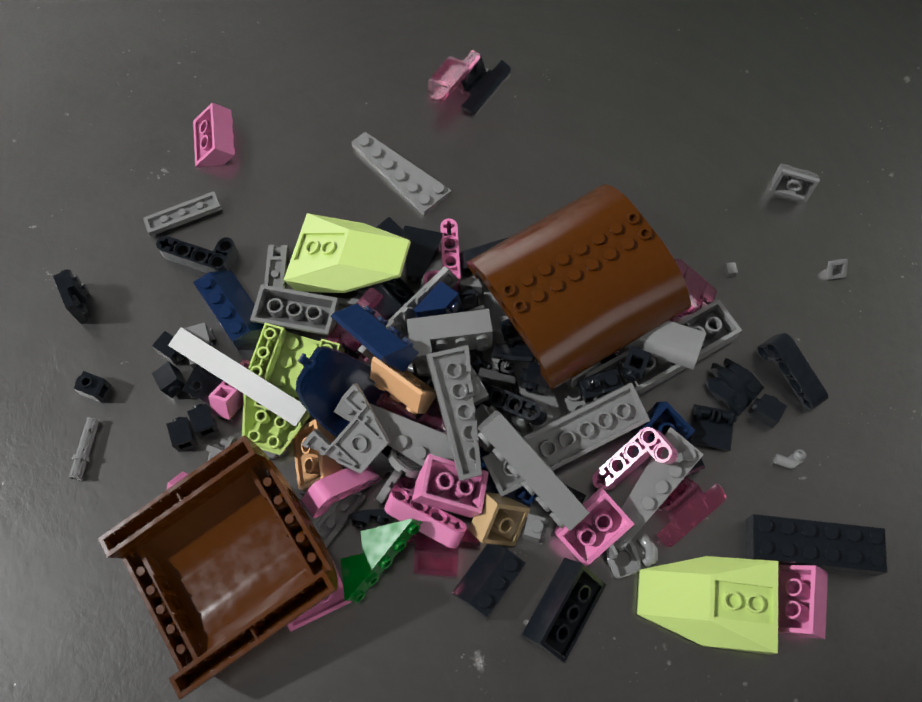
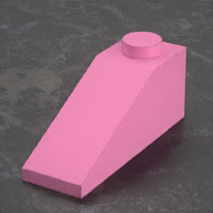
(226, 399)

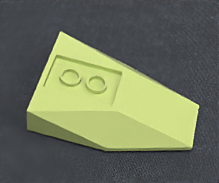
(343, 256)
(277, 362)
(714, 602)

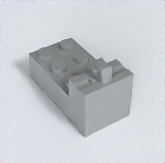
(448, 332)

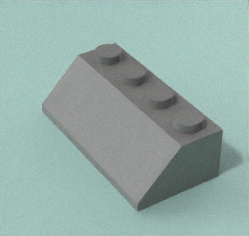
(295, 309)

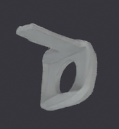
(623, 571)

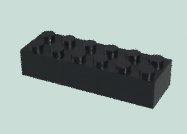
(817, 543)

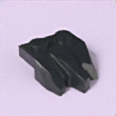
(734, 385)

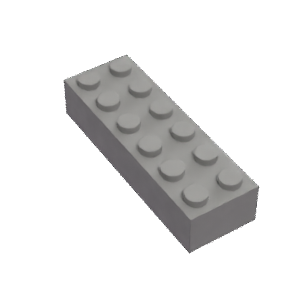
(532, 469)

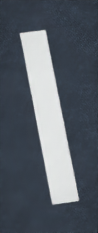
(238, 376)

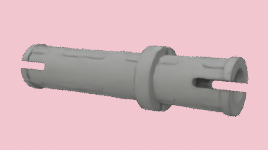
(77, 472)

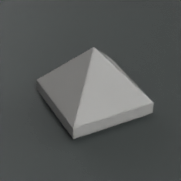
(837, 269)

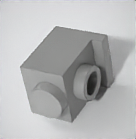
(535, 529)

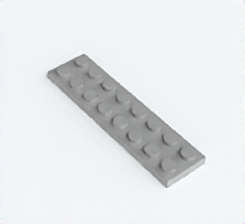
(575, 434)

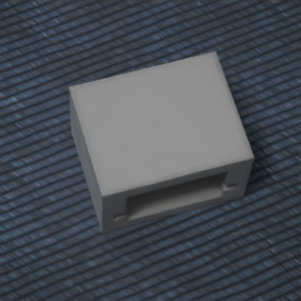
(731, 269)

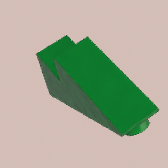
(378, 549)

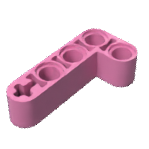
(448, 255)
(631, 463)
(337, 487)
(435, 522)

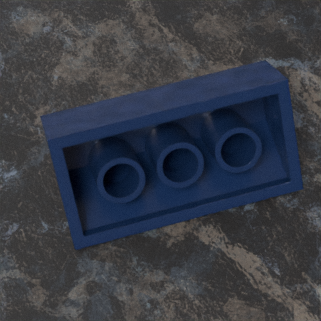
(230, 306)
(377, 336)

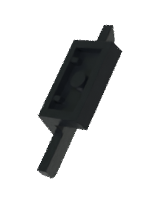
(481, 84)

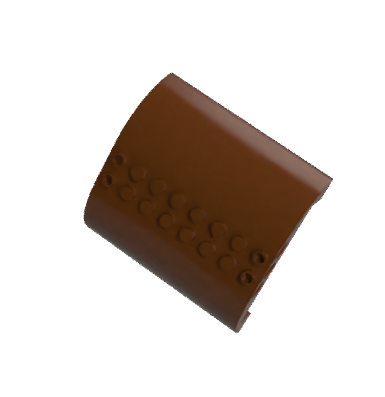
(584, 282)
(223, 561)

